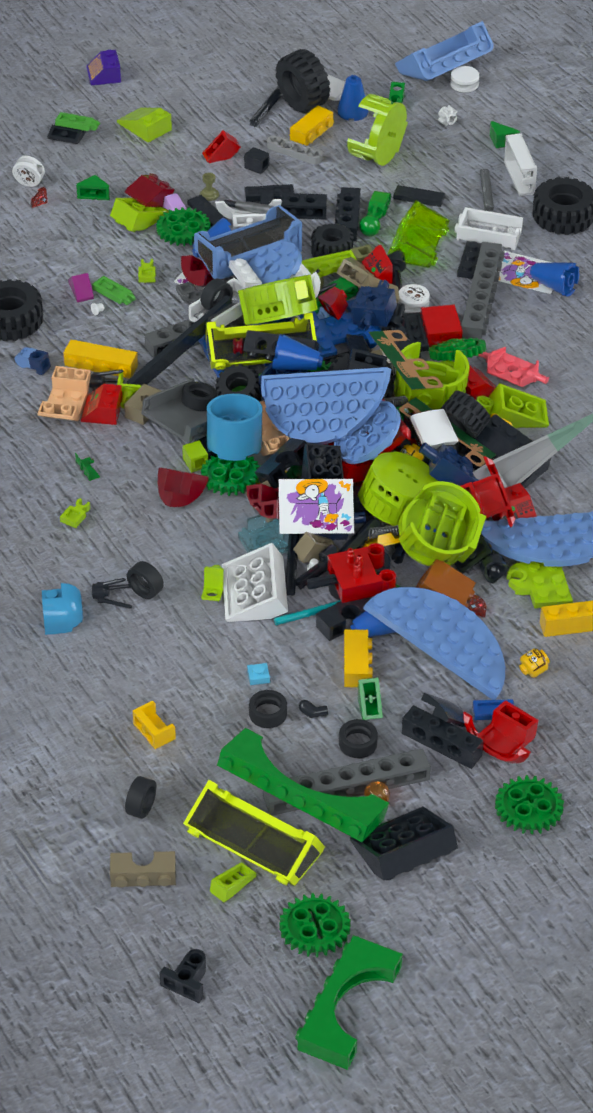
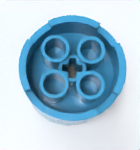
(234, 426)

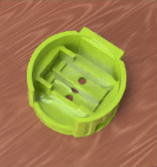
(385, 132)
(276, 300)
(451, 378)
(398, 474)
(447, 510)

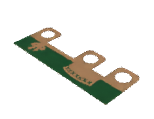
(403, 366)
(477, 448)

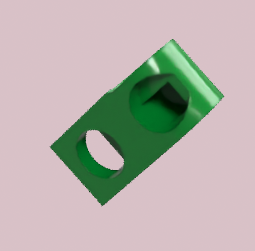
(397, 96)

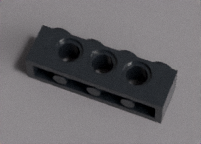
(299, 204)
(348, 209)
(256, 339)
(442, 736)

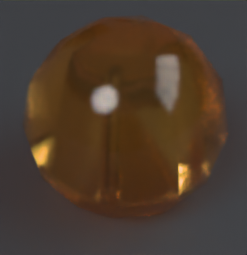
(378, 789)

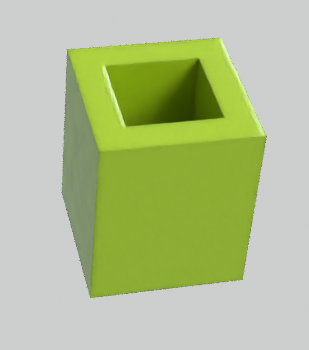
(194, 455)

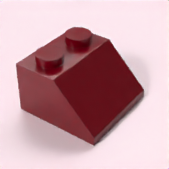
(149, 190)

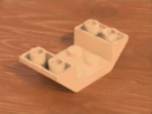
(68, 394)
(271, 436)

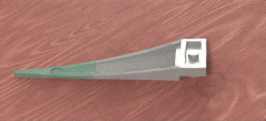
(522, 462)

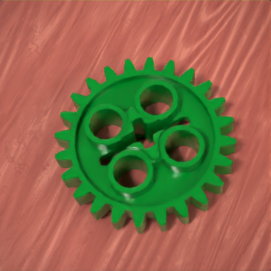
(181, 225)
(447, 350)
(240, 474)
(529, 804)
(301, 931)

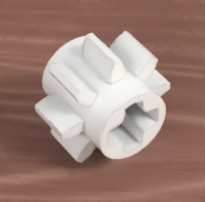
(447, 115)

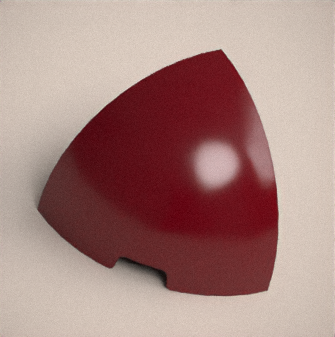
(195, 271)
(179, 487)
(264, 500)

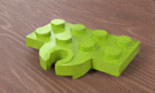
(543, 583)

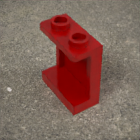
(441, 323)

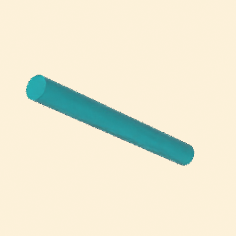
(301, 614)

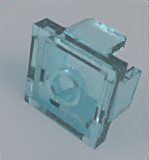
(261, 534)

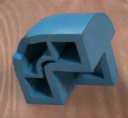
(62, 609)

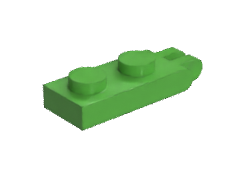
(76, 122)
(113, 290)

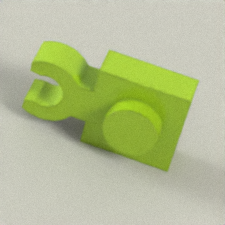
(147, 272)
(75, 515)

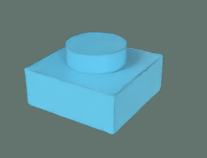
(258, 674)

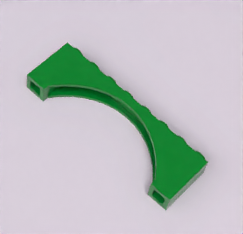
(350, 815)

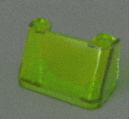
(419, 235)

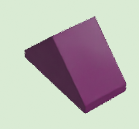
(81, 287)

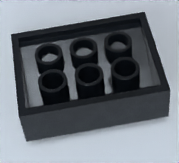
(501, 439)
(406, 843)

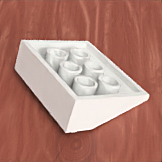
(255, 585)

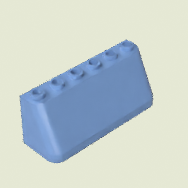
(447, 55)

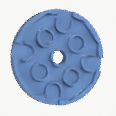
(276, 262)
(381, 428)

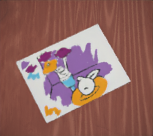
(517, 272)
(316, 506)

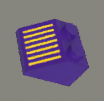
(104, 68)

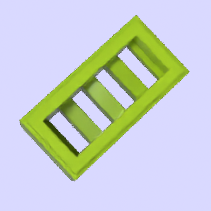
(224, 891)

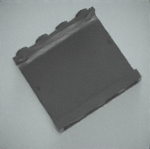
(170, 413)

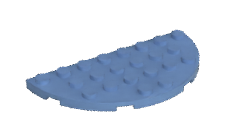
(323, 404)
(544, 539)
(445, 633)

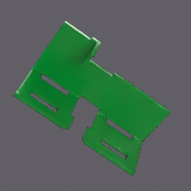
(85, 465)

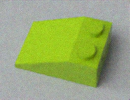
(147, 122)
(134, 214)
(519, 407)

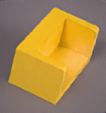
(152, 726)

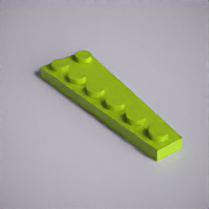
(328, 263)

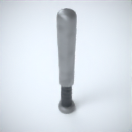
(247, 206)

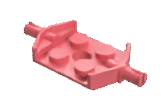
(523, 372)

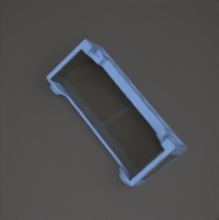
(247, 241)

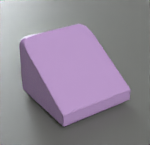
(173, 201)

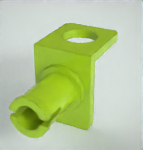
(128, 390)
(213, 582)

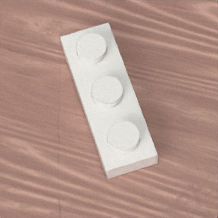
(244, 273)

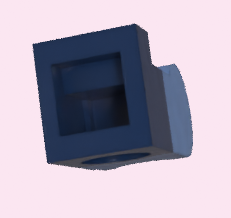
(33, 359)

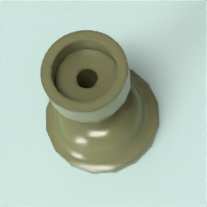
(209, 192)

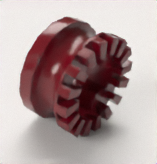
(239, 345)

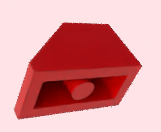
(221, 148)
(334, 302)

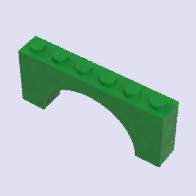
(359, 963)

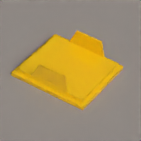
(384, 539)

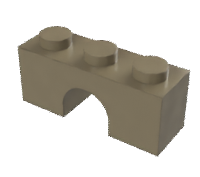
(157, 873)

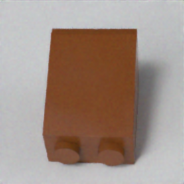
(447, 581)

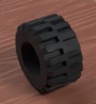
(330, 239)
(236, 377)
(466, 413)

